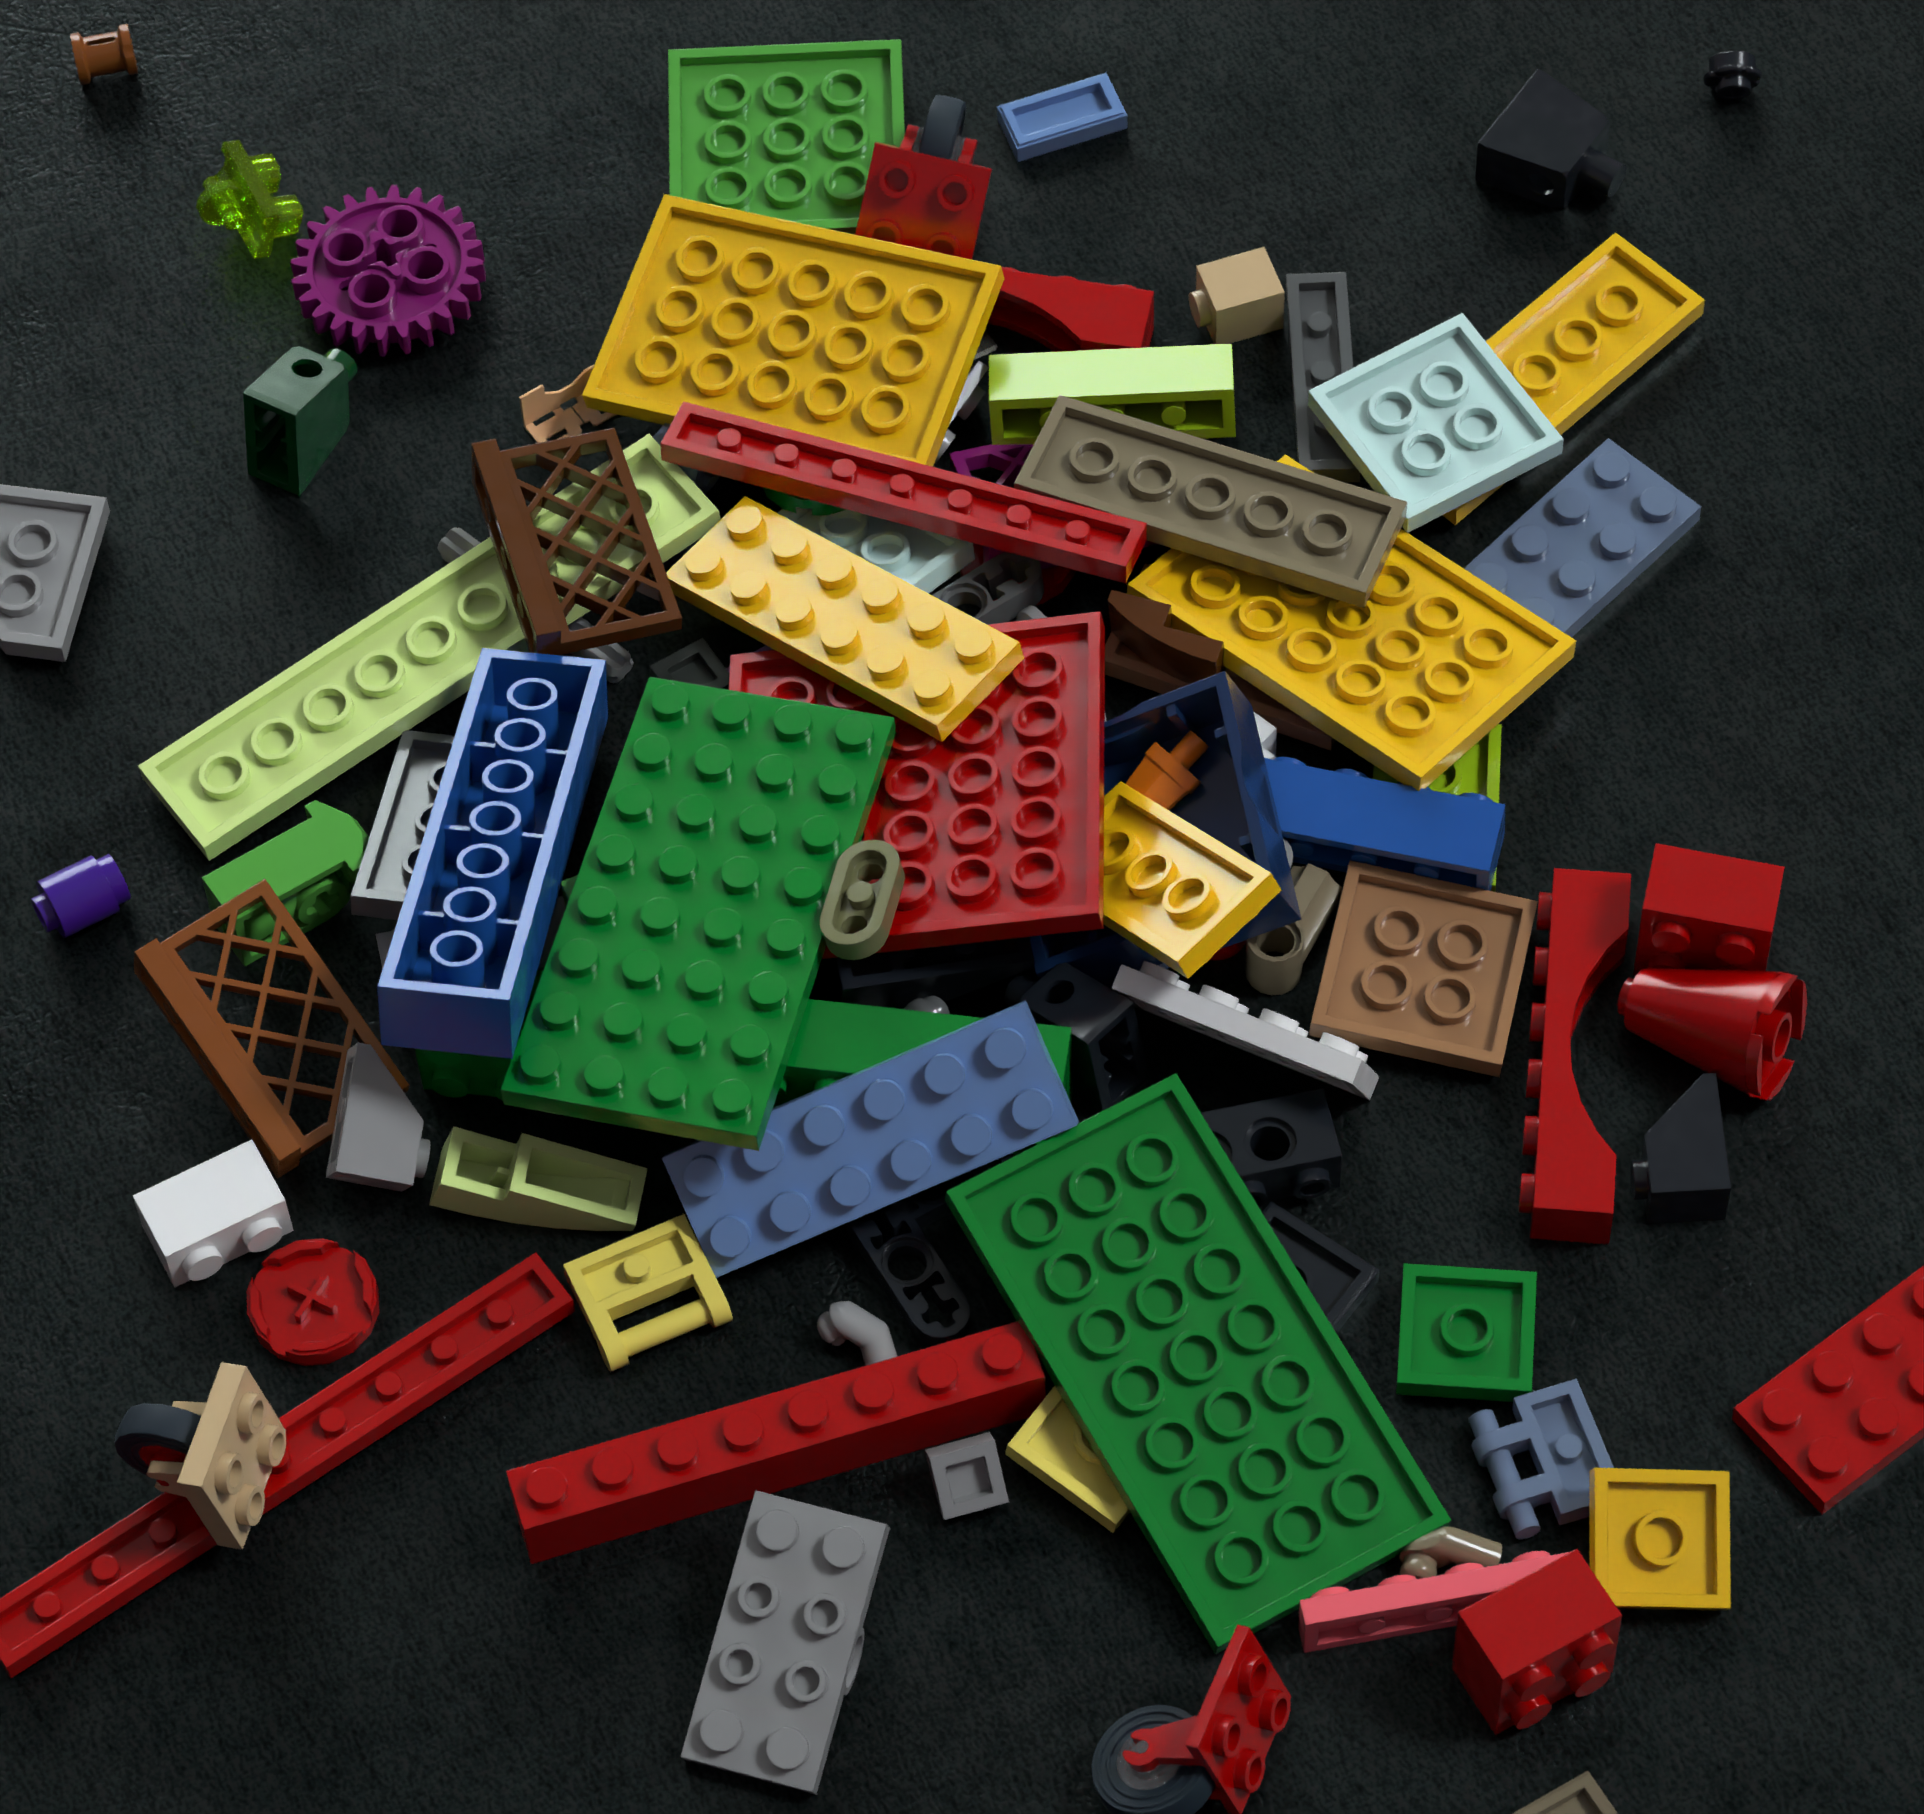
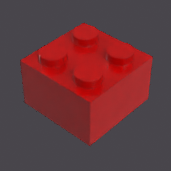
(1707, 912)
(1537, 1643)

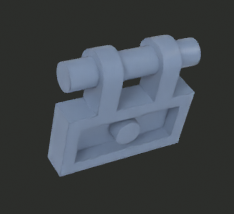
(1563, 1446)

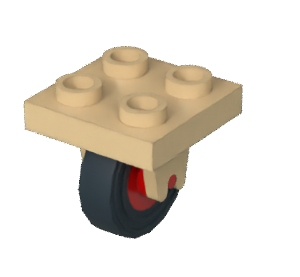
(210, 1451)

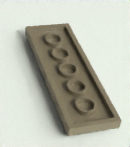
(1216, 500)

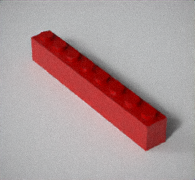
(776, 1441)

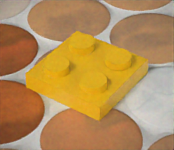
(1661, 1537)

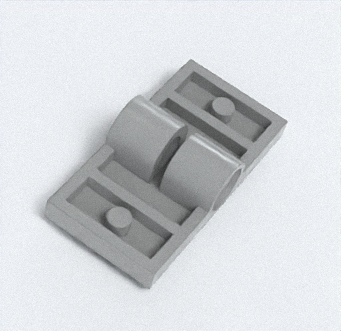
(786, 1642)

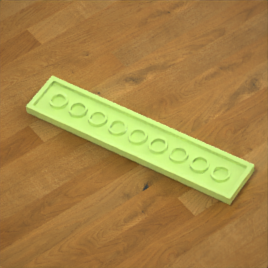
(392, 669)

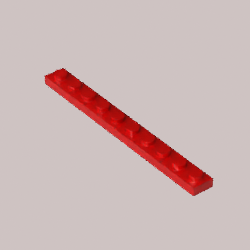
(318, 1438)

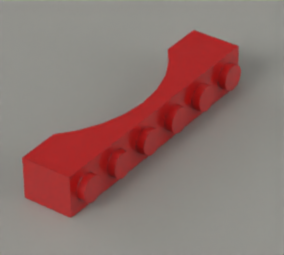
(1074, 312)
(1573, 1164)

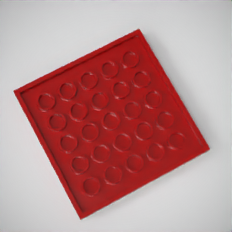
(1005, 811)

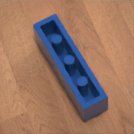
(1385, 824)

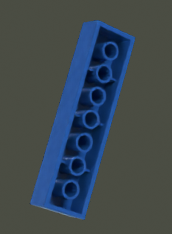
(494, 854)

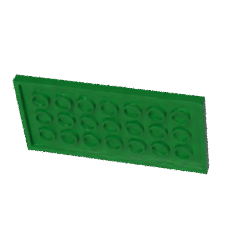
(699, 914)
(1196, 1361)

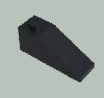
(939, 971)

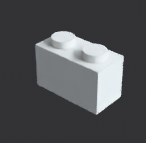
(213, 1214)

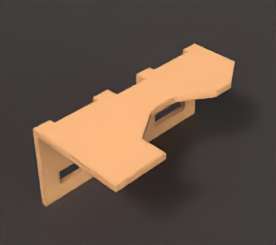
(539, 403)

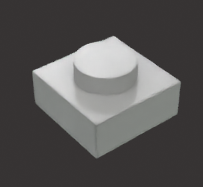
(967, 1475)

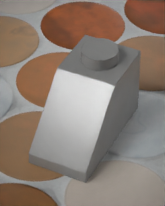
(375, 1127)

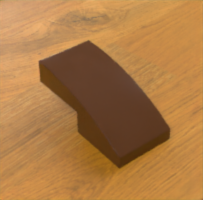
(1147, 631)

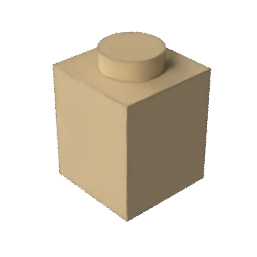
(1238, 297)

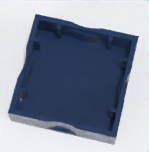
(1229, 805)

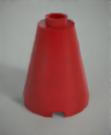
(1720, 1021)

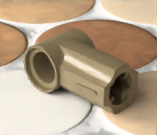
(1317, 900)

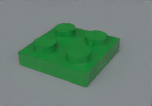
(1466, 1332)

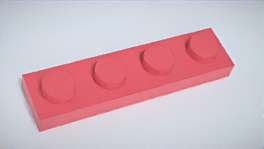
(1405, 1603)

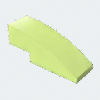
(536, 1183)

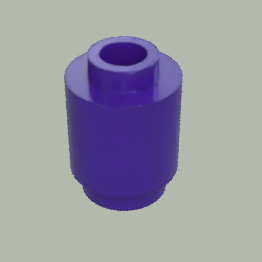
(80, 895)

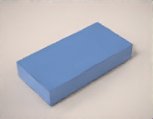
(1062, 117)

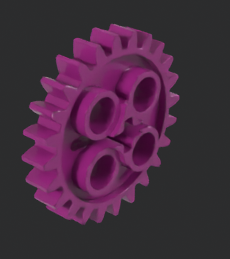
(388, 270)

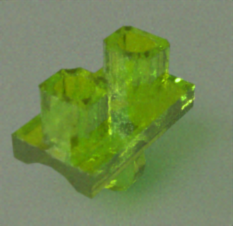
(243, 201)

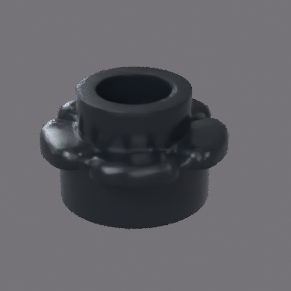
(1732, 74)

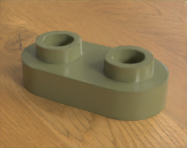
(861, 906)

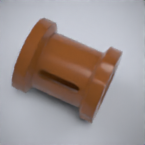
(103, 54)

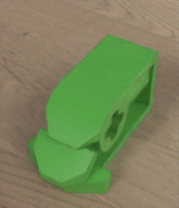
(306, 868)

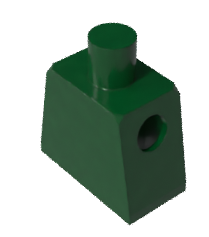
(297, 416)

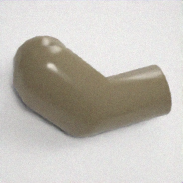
(1446, 1547)

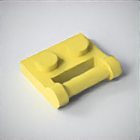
(642, 1273)

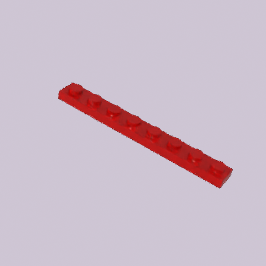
(904, 492)

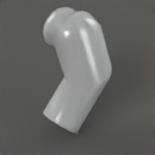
(853, 1323)

